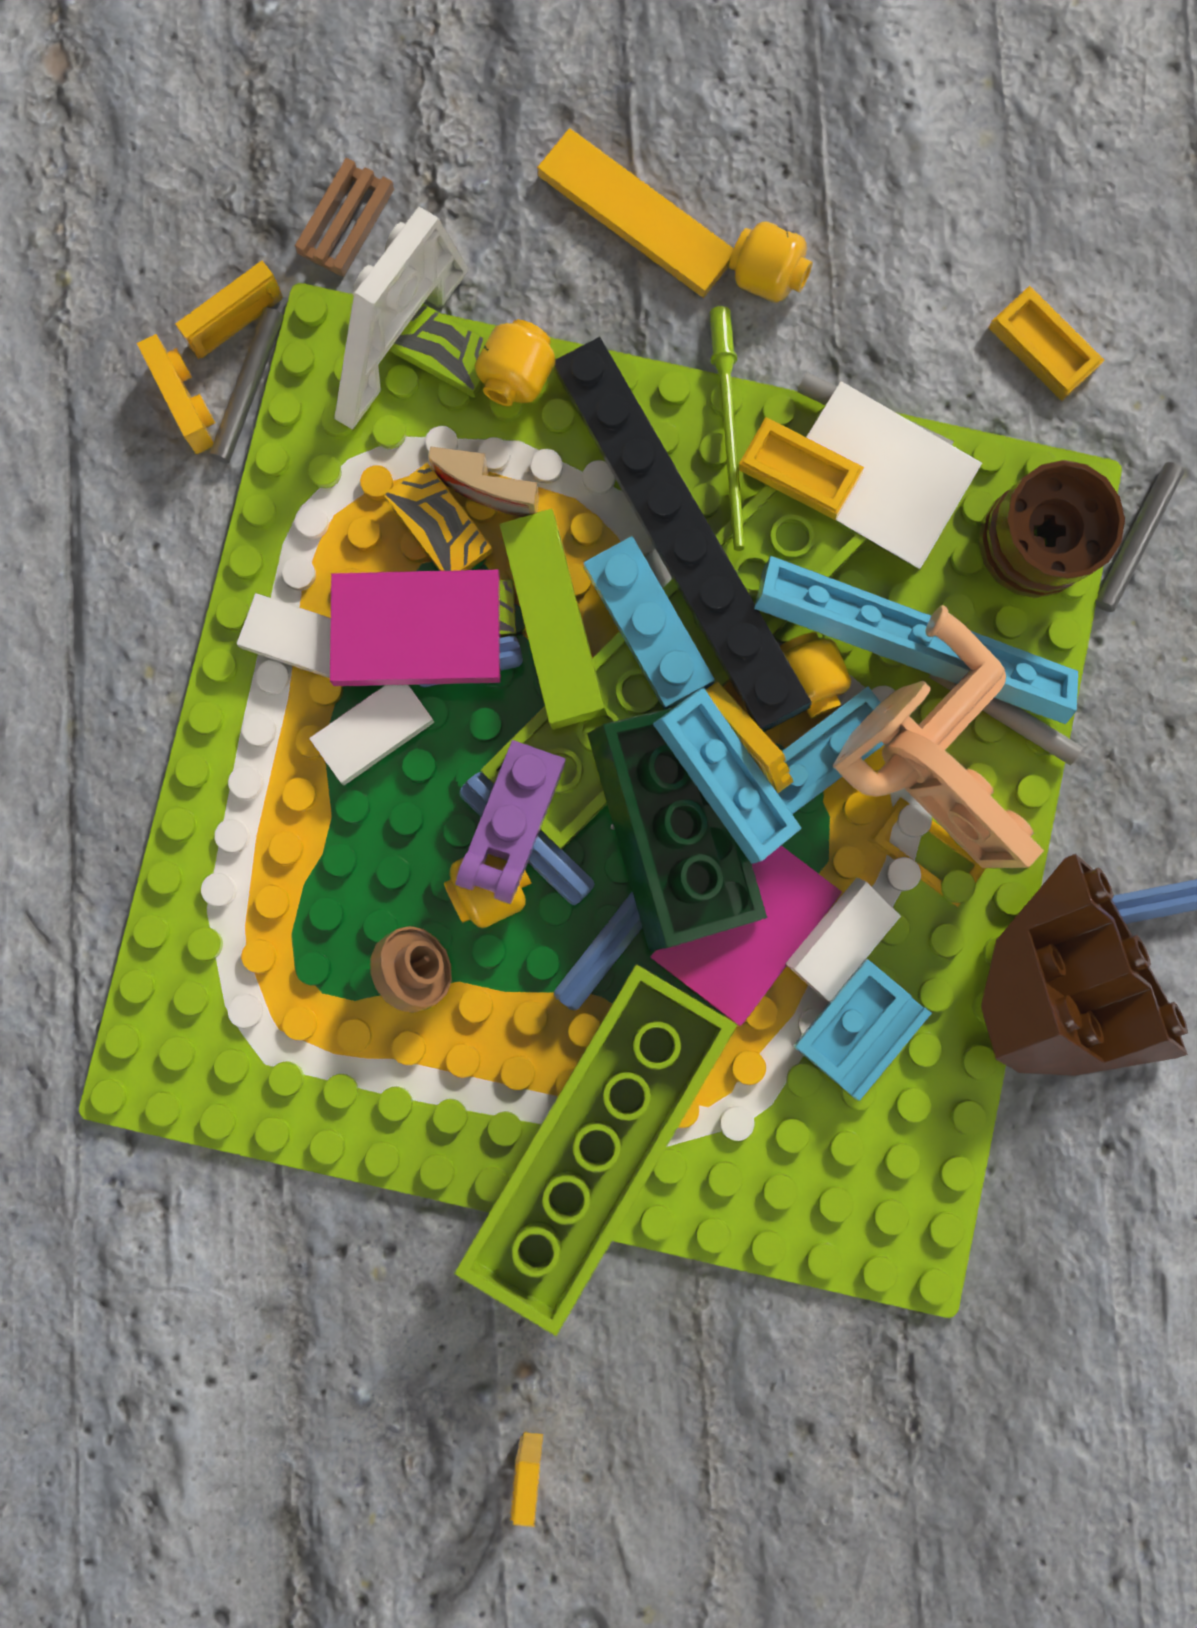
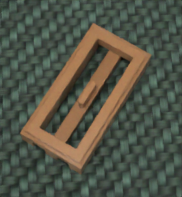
(364, 180)

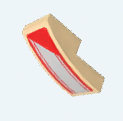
(469, 477)

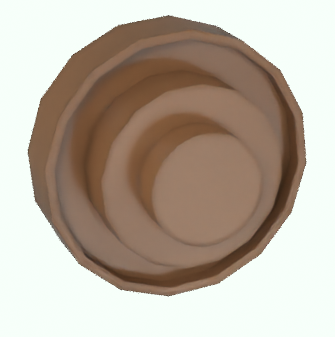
(410, 969)

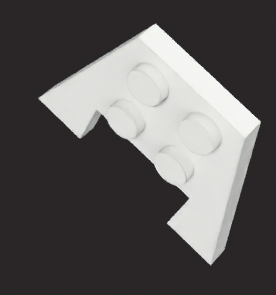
(415, 267)

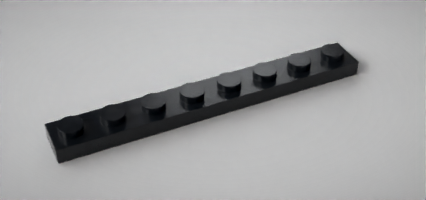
(682, 536)

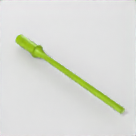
(724, 359)

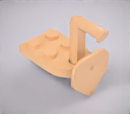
(918, 758)

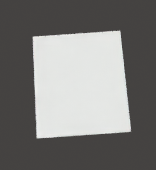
(907, 476)

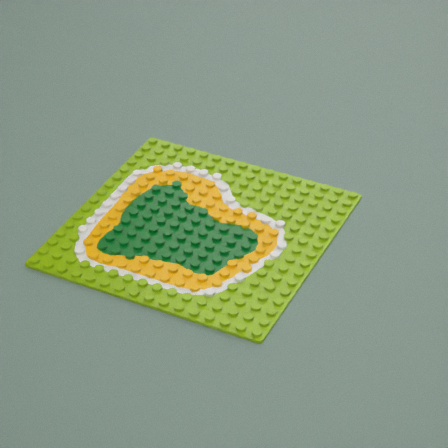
(267, 882)

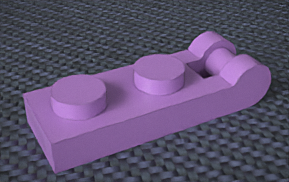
(511, 820)

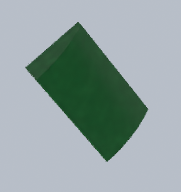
(675, 848)

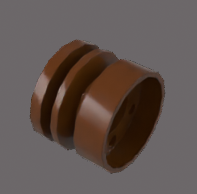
(1070, 509)

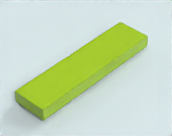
(552, 619)

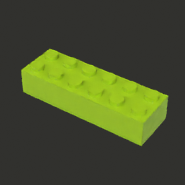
(595, 1150)

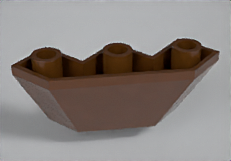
(1075, 986)

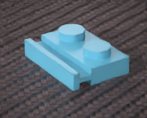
(862, 1029)

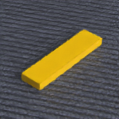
(636, 212)

